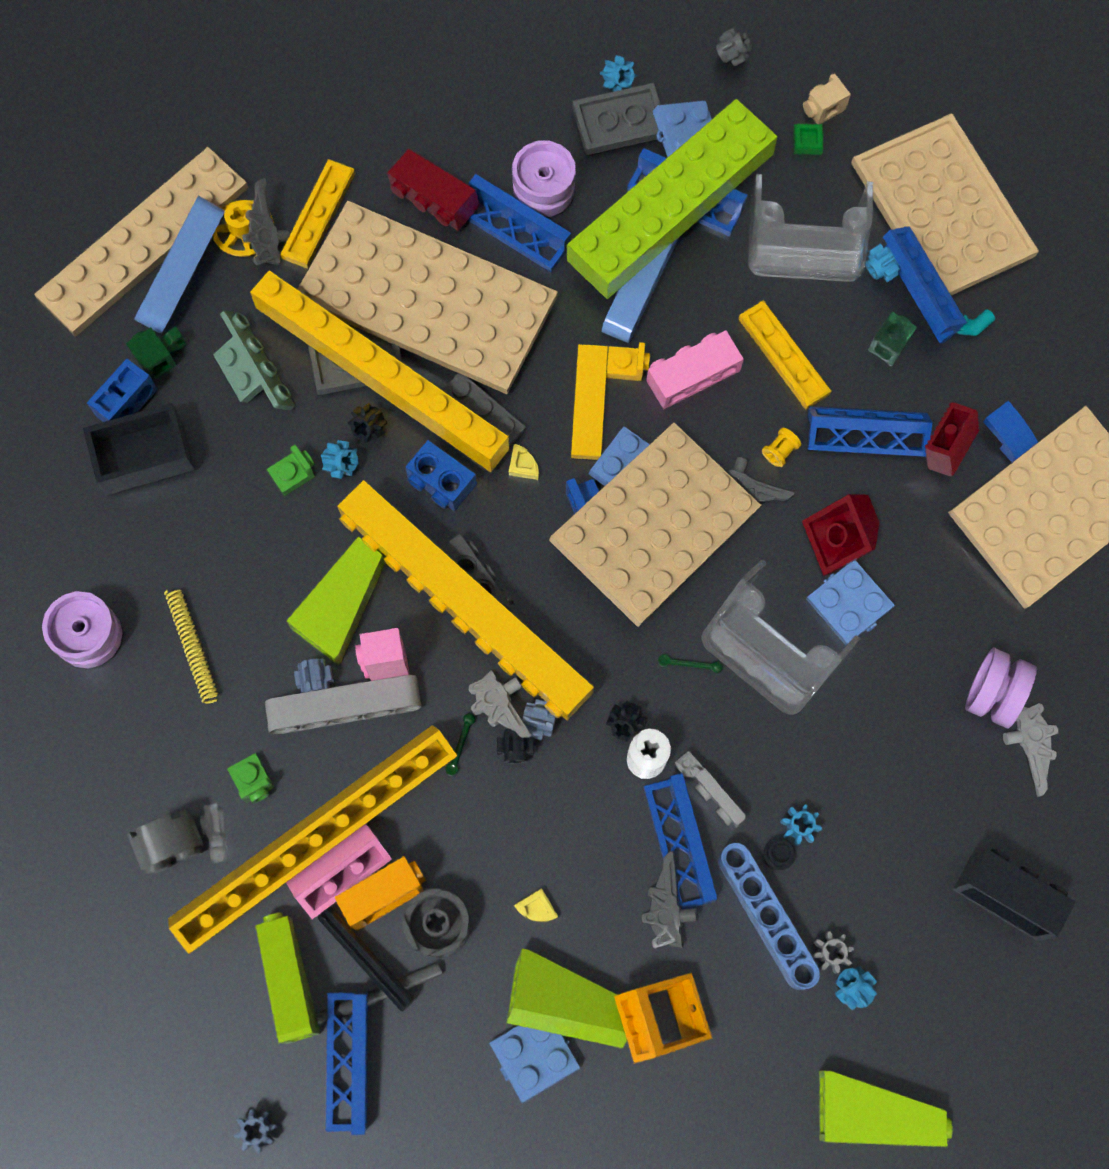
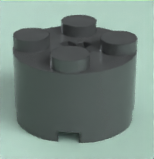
(165, 840)
(419, 918)

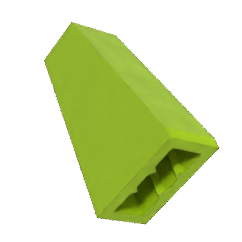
(338, 601)
(286, 979)
(562, 1002)
(870, 1115)

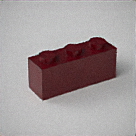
(433, 190)

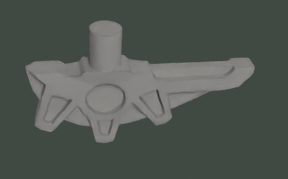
(495, 702)
(1035, 738)

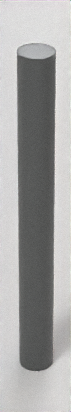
(378, 995)

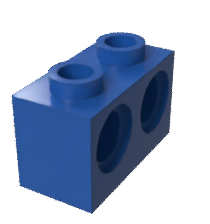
(122, 393)
(446, 471)

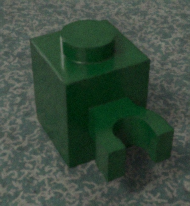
(154, 353)

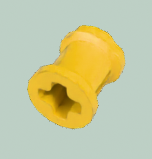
(781, 447)

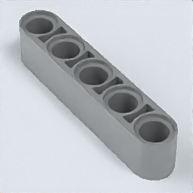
(343, 704)

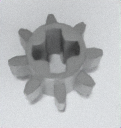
(841, 951)

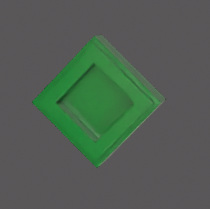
(808, 139)

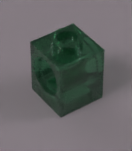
(889, 348)

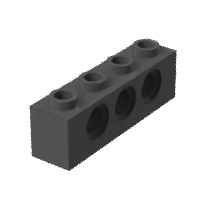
(465, 554)

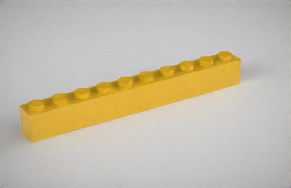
(380, 371)
(465, 601)
(310, 839)

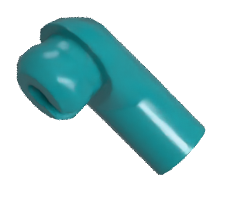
(976, 326)

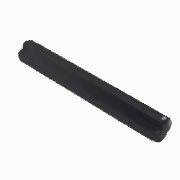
(366, 959)

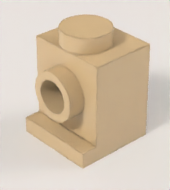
(827, 100)

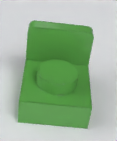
(292, 471)
(251, 779)

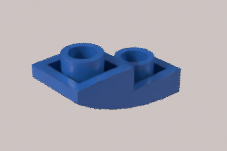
(1010, 431)

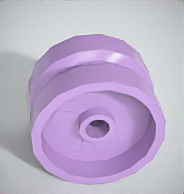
(544, 177)
(82, 629)
(1001, 688)

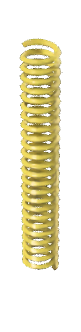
(193, 642)

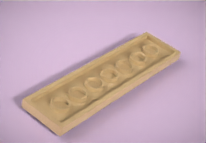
(136, 243)

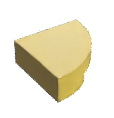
(523, 463)
(536, 908)

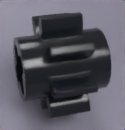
(367, 422)
(626, 720)
(514, 747)

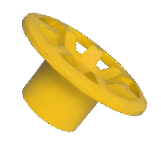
(237, 225)

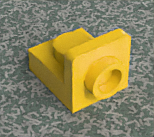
(627, 362)

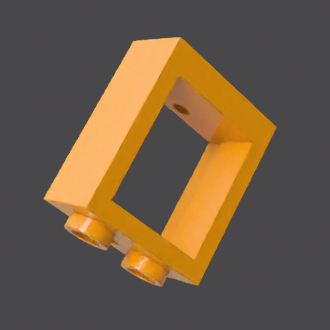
(380, 893)
(641, 1025)

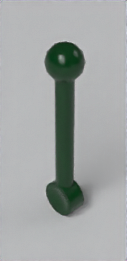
(664, 661)
(451, 768)

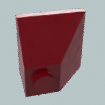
(843, 532)

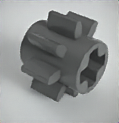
(734, 46)

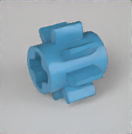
(618, 74)
(882, 263)
(339, 459)
(808, 820)
(856, 987)

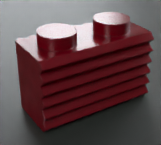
(952, 439)

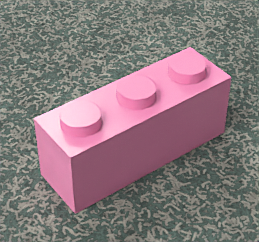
(694, 369)
(382, 654)
(338, 870)

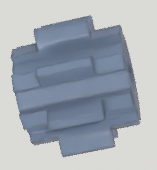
(313, 675)
(538, 719)
(265, 1128)

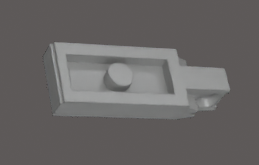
(709, 788)

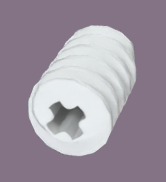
(653, 743)

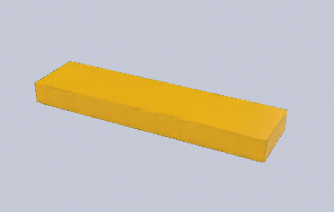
(318, 214)
(784, 355)
(589, 402)

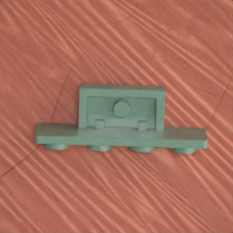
(247, 365)

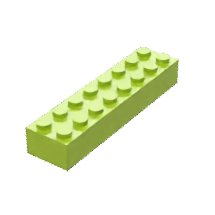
(671, 198)

